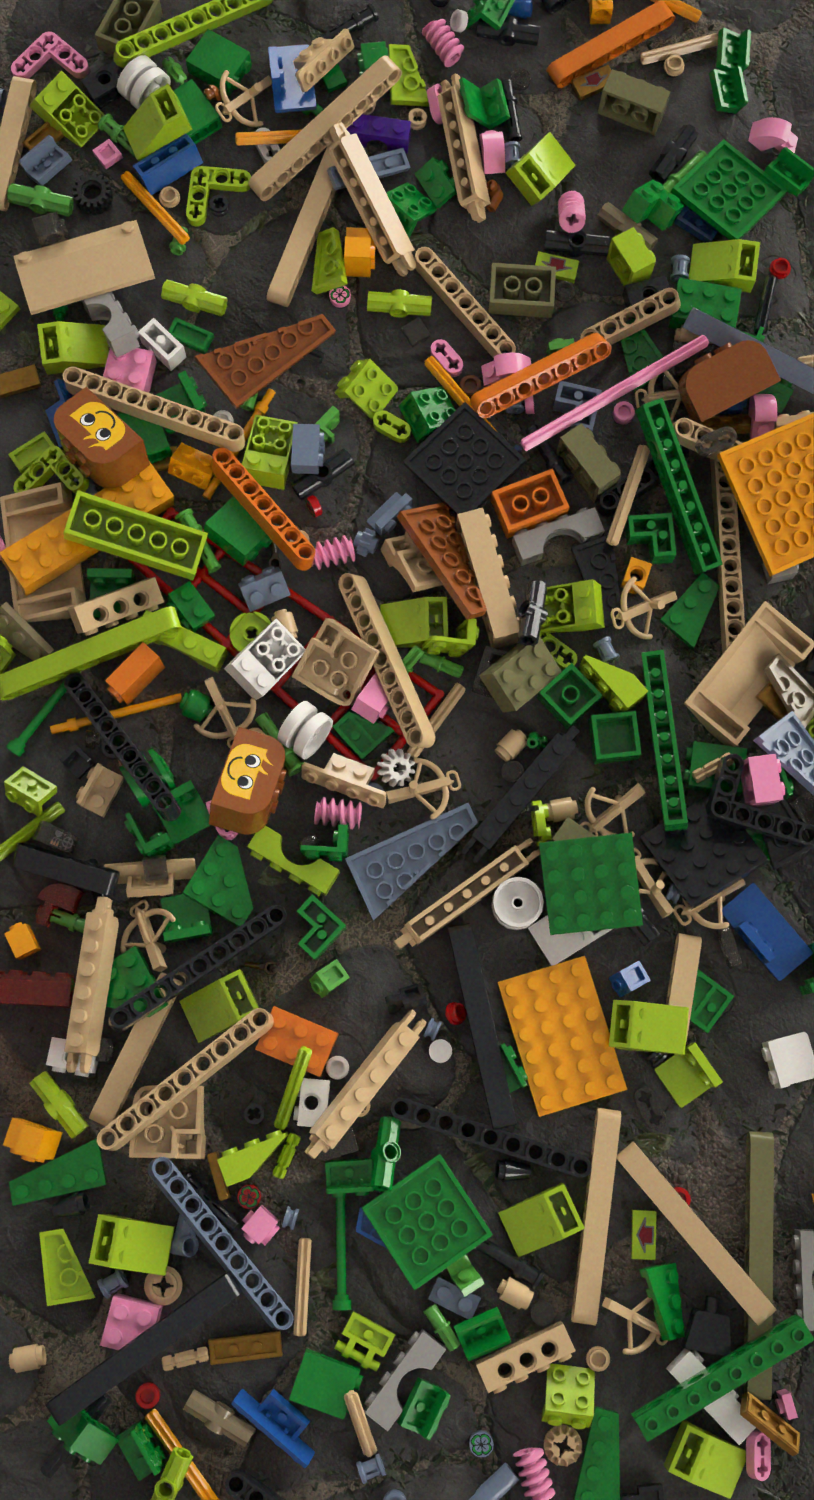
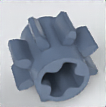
(366, 542)

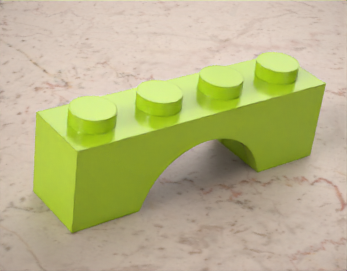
(196, 647)
(318, 875)

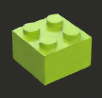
(630, 257)

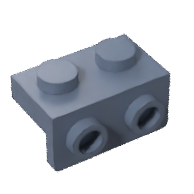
(44, 161)
(386, 516)
(264, 588)

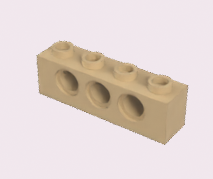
(83, 613)
(511, 1355)

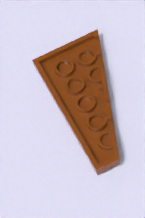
(257, 361)
(443, 548)

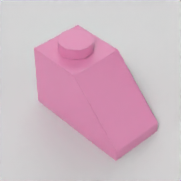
(372, 701)

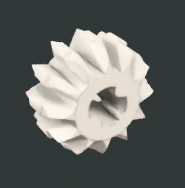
(388, 764)

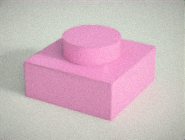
(107, 154)
(785, 1404)

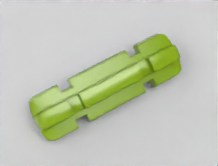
(286, 1155)

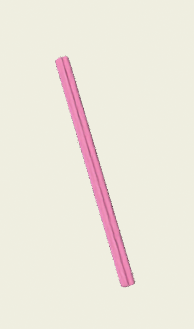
(614, 392)

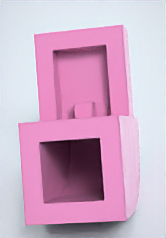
(772, 133)
(492, 152)
(503, 366)
(763, 414)

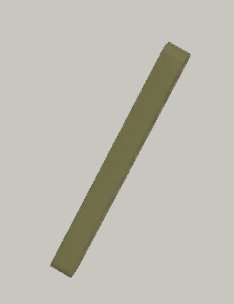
(759, 1241)

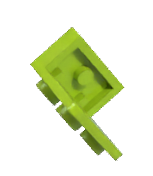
(367, 387)
(464, 640)
(569, 1396)

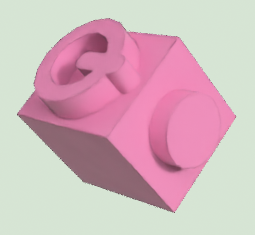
(260, 1226)

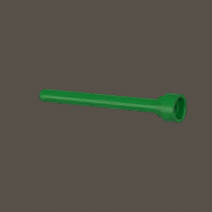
(17, 745)
(341, 1299)

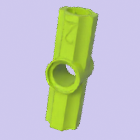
(194, 297)
(399, 303)
(59, 1104)
(173, 1474)

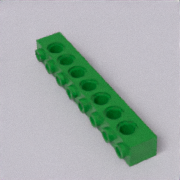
(678, 486)
(664, 741)
(722, 1377)

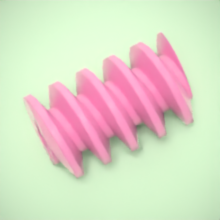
(443, 42)
(571, 211)
(333, 552)
(337, 813)
(535, 1473)

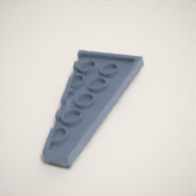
(792, 747)
(397, 863)

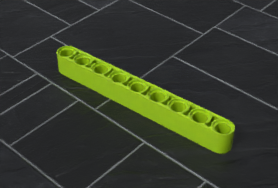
(189, 28)
(89, 653)

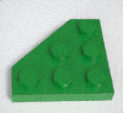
(221, 883)
(129, 977)

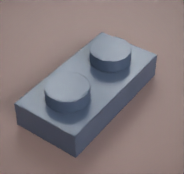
(449, 1296)

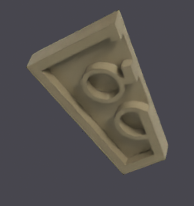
(21, 634)
(791, 688)

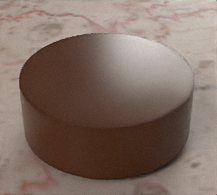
(470, 384)

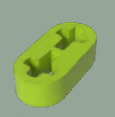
(394, 422)

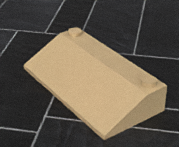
(83, 267)
(22, 515)
(727, 693)

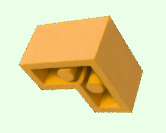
(359, 252)
(32, 1140)

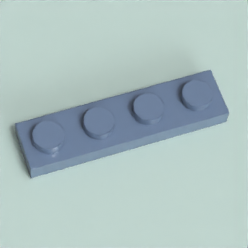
(383, 164)

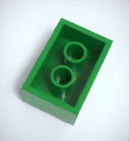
(713, 299)

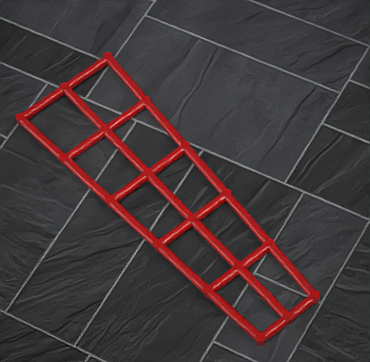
(202, 575)

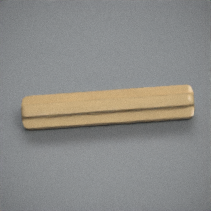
(360, 1423)

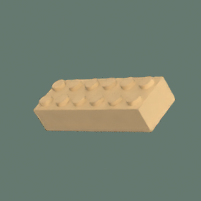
(487, 566)

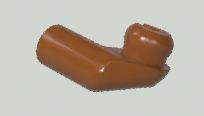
(213, 93)
(495, 195)

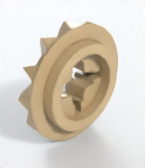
(171, 1293)
(557, 1435)

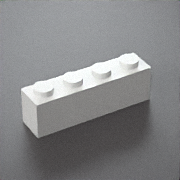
(725, 1409)

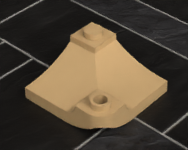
(410, 562)
(336, 663)
(175, 1133)

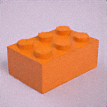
(529, 502)
(293, 1032)

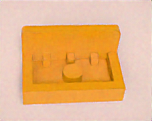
(191, 466)

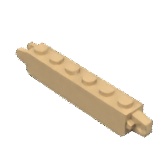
(463, 151)
(371, 200)
(465, 895)
(91, 986)
(363, 1085)

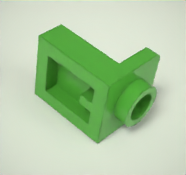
(329, 421)
(328, 978)
(465, 1276)

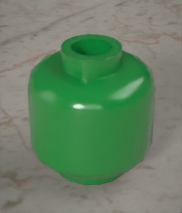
(195, 705)

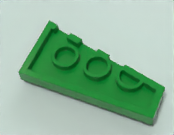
(66, 1174)
(600, 1462)

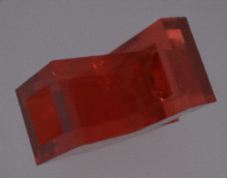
(57, 896)

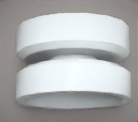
(140, 79)
(305, 729)
(517, 917)

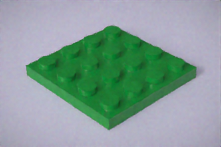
(729, 191)
(591, 883)
(427, 1221)

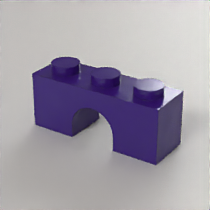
(392, 132)

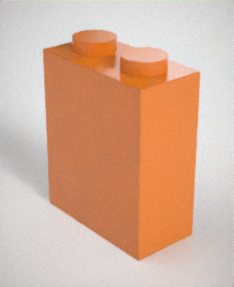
(134, 674)

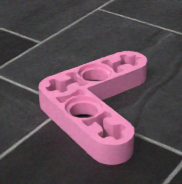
(51, 51)

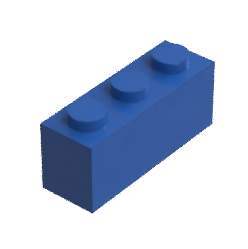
(168, 164)

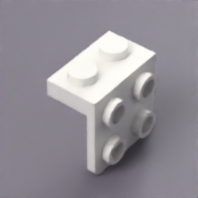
(789, 1059)

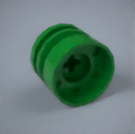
(162, 770)

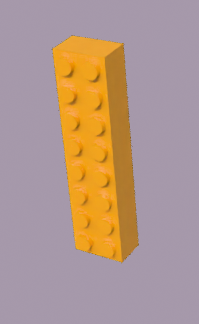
(48, 555)

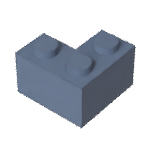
(573, 395)
(307, 449)

